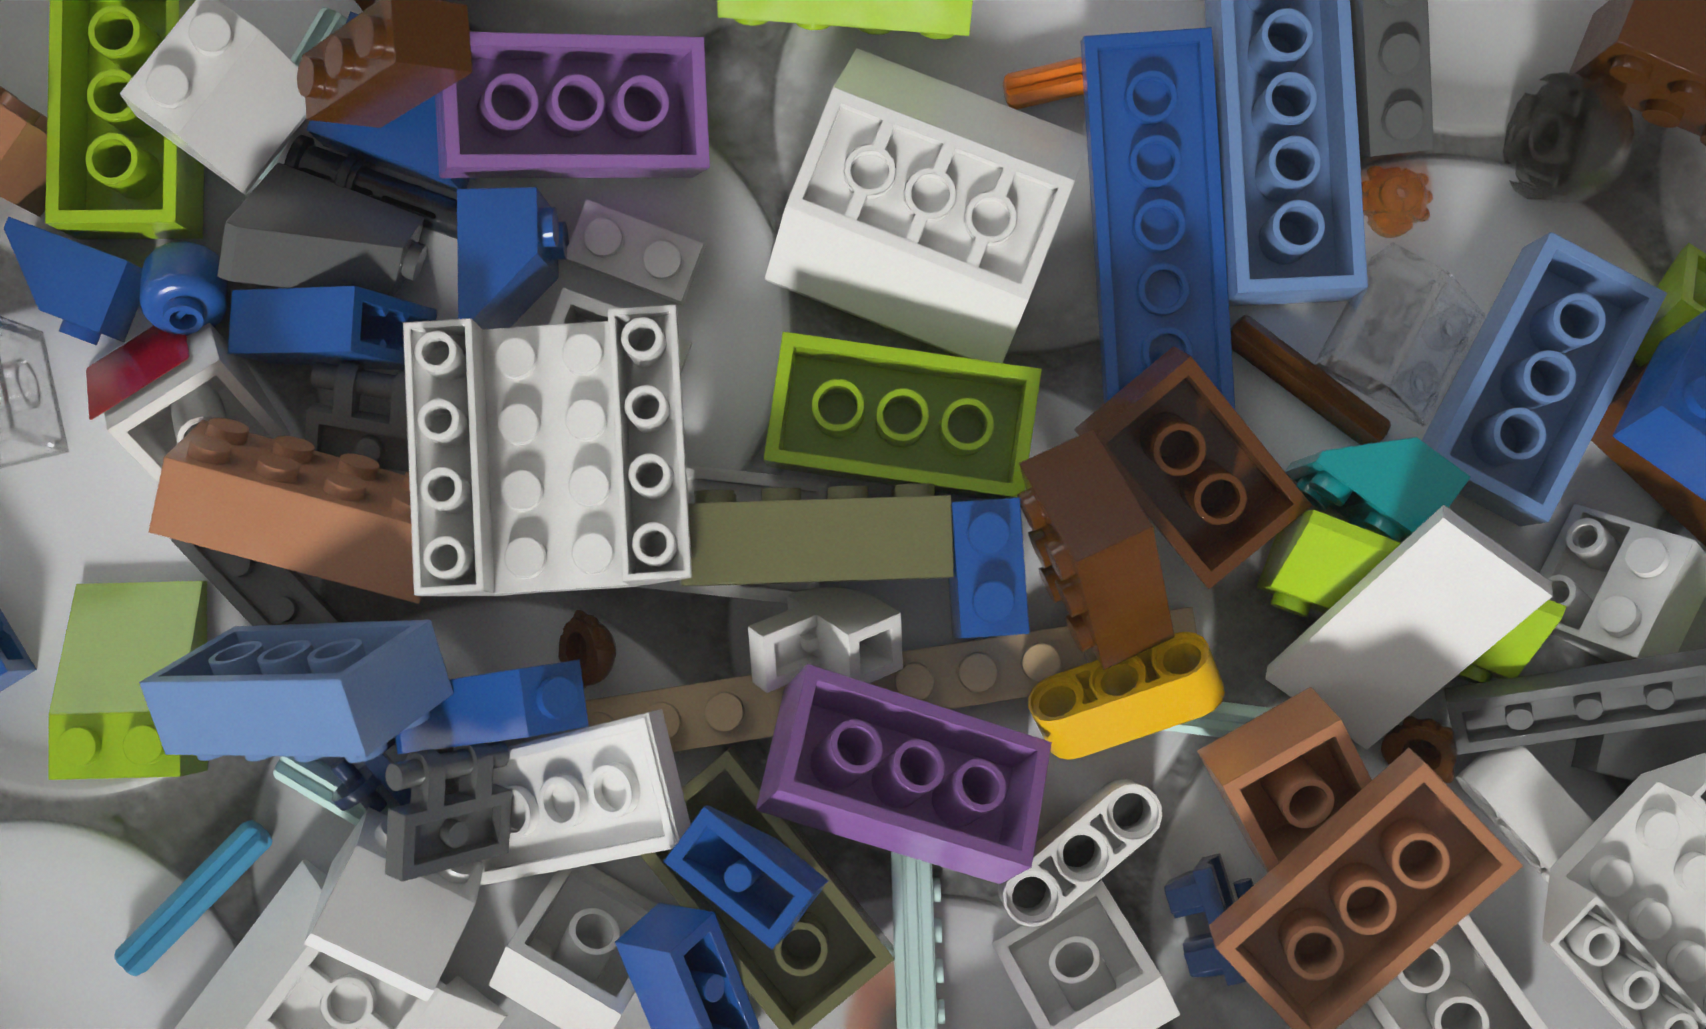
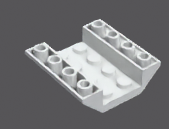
(925, 208)
(547, 455)
(1633, 902)
(289, 985)

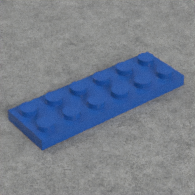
(1156, 203)

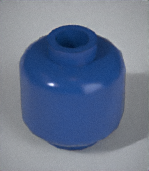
(182, 285)

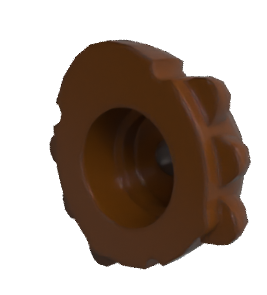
(590, 643)
(1428, 740)

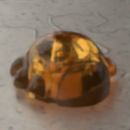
(1386, 210)

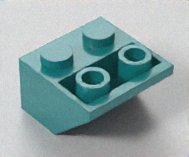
(1380, 484)

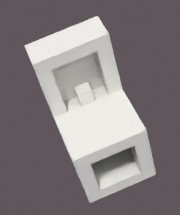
(829, 630)

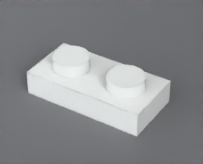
(634, 252)

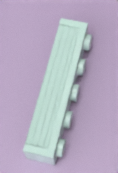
(914, 944)

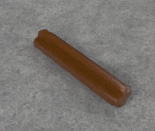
(1308, 382)

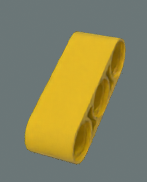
(1147, 693)

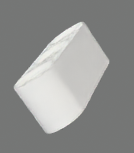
(1525, 804)
(1111, 847)

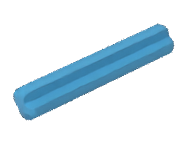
(193, 898)

